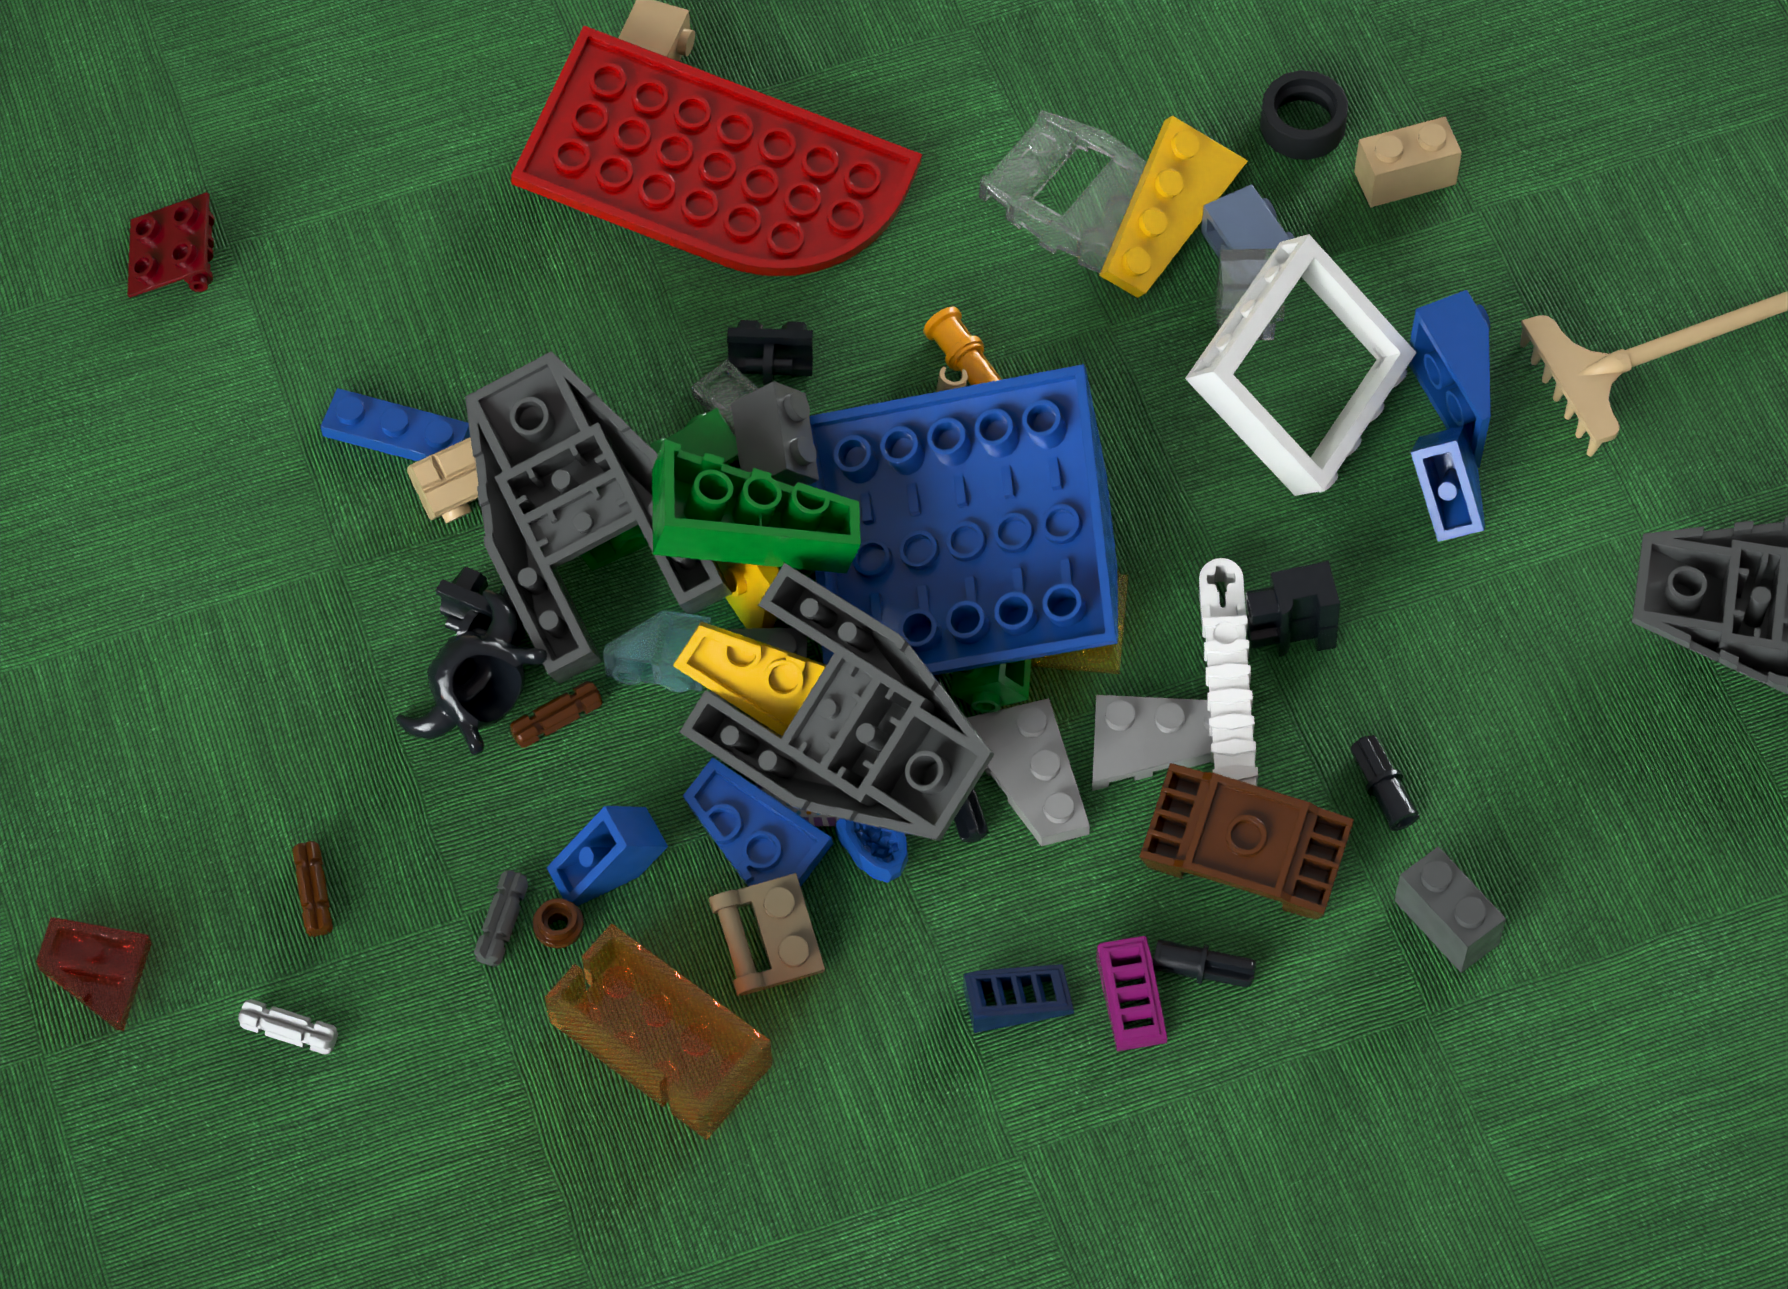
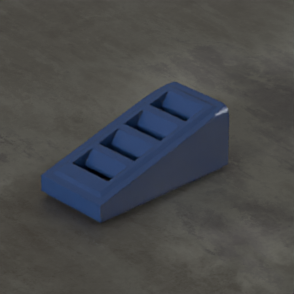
(1003, 1015)

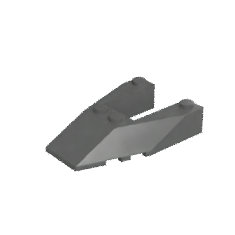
(556, 483)
(1720, 595)
(870, 738)

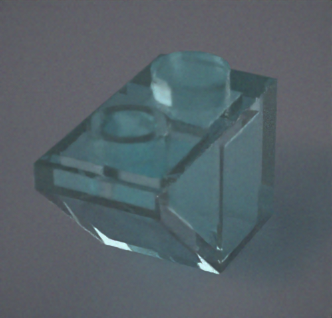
(650, 651)

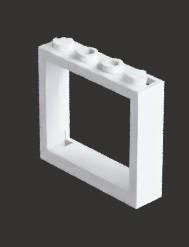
(1214, 370)

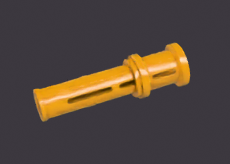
(959, 346)

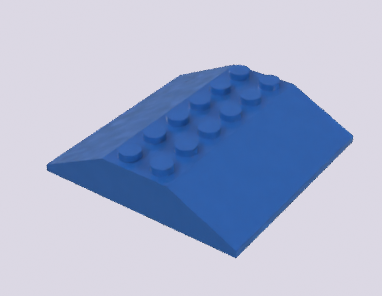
(978, 519)

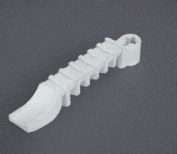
(1228, 672)

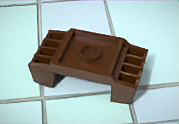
(1246, 839)

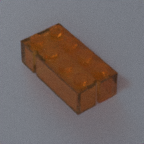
(659, 1031)

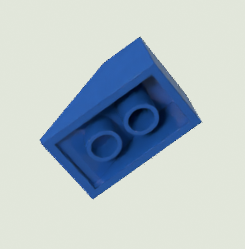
(1455, 363)

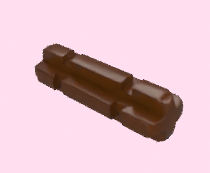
(556, 714)
(312, 889)

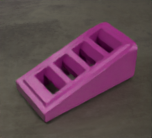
(1126, 961)

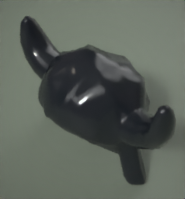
(476, 679)

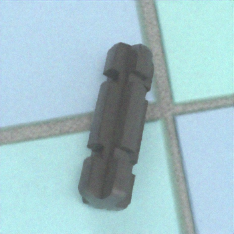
(501, 918)

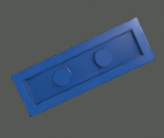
(390, 426)

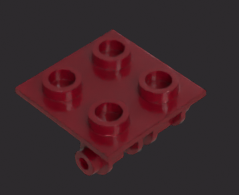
(172, 247)

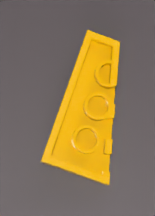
(1168, 204)
(750, 674)

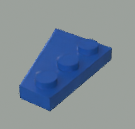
(753, 828)

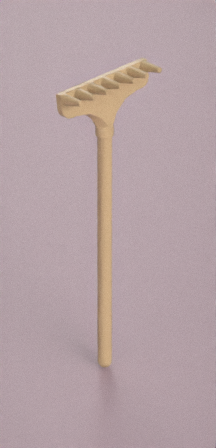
(1588, 375)

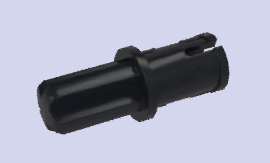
(1384, 783)
(1203, 964)

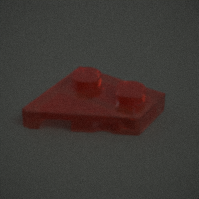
(95, 965)

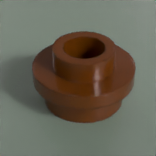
(556, 910)

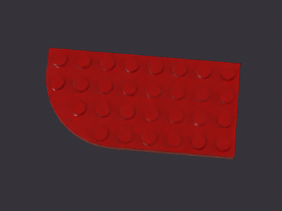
(710, 163)

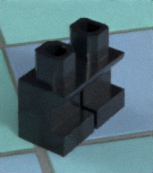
(1295, 608)

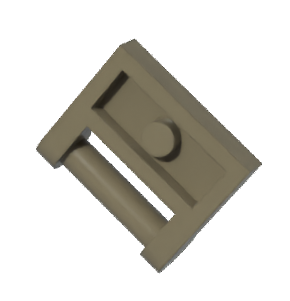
(783, 931)

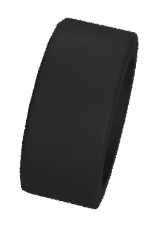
(1306, 87)

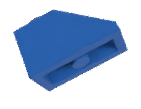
(1449, 482)
(607, 853)

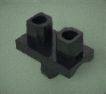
(771, 350)
(466, 606)

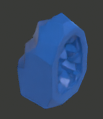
(874, 849)

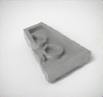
(1147, 735)
(1034, 770)

